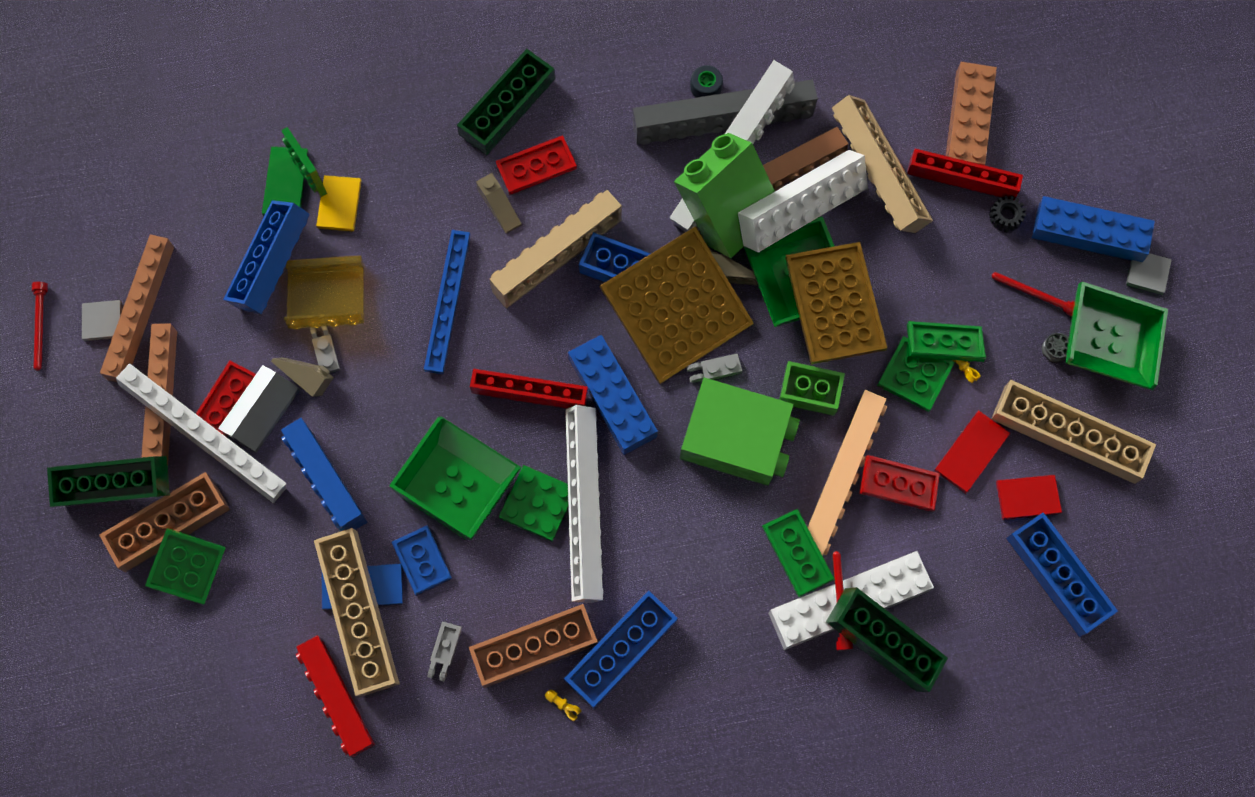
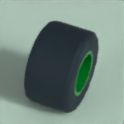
(706, 81)

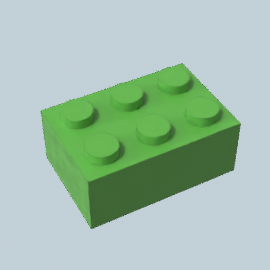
(812, 388)

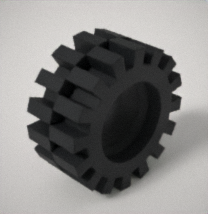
(1014, 206)

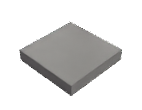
(1150, 274)
(100, 319)

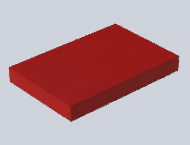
(1028, 497)

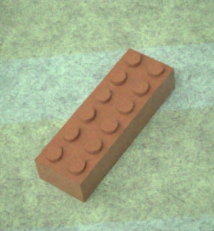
(971, 112)
(182, 511)
(533, 646)

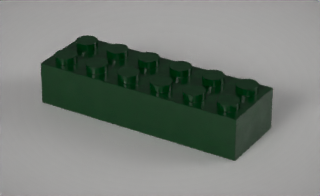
(506, 101)
(108, 481)
(887, 639)

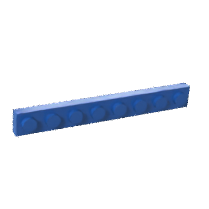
(447, 302)

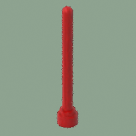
(40, 290)
(1066, 306)
(842, 643)

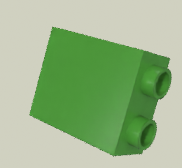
(721, 186)
(739, 432)

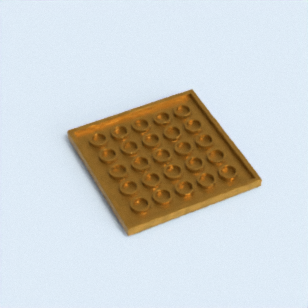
(676, 305)

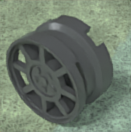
(1055, 347)

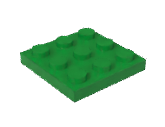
(302, 161)
(914, 377)
(536, 503)
(185, 566)

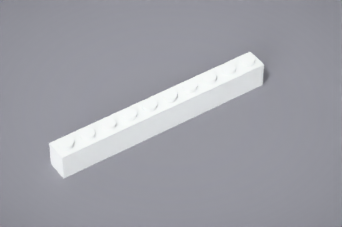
(201, 433)
(584, 505)

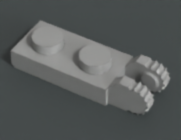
(325, 350)
(716, 368)
(444, 649)

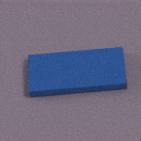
(385, 582)

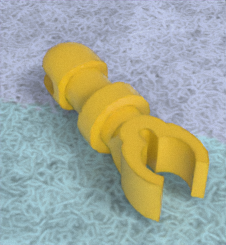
(970, 373)
(553, 697)

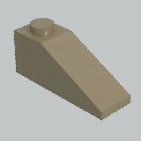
(498, 203)
(734, 271)
(310, 377)

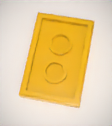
(340, 203)

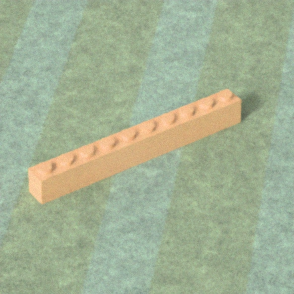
(845, 469)

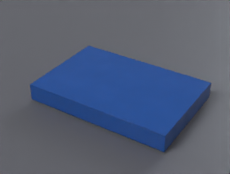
(421, 560)

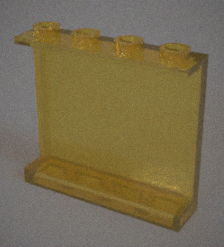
(325, 292)

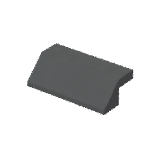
(259, 408)

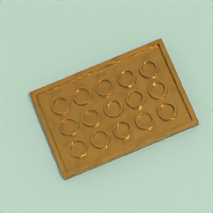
(835, 303)

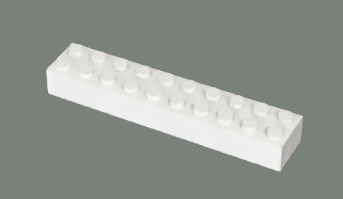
(750, 121)

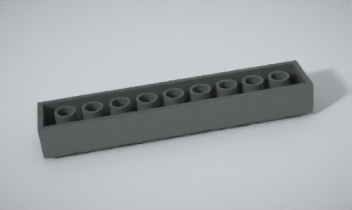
(713, 113)

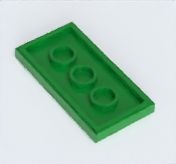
(283, 179)
(946, 341)
(798, 553)

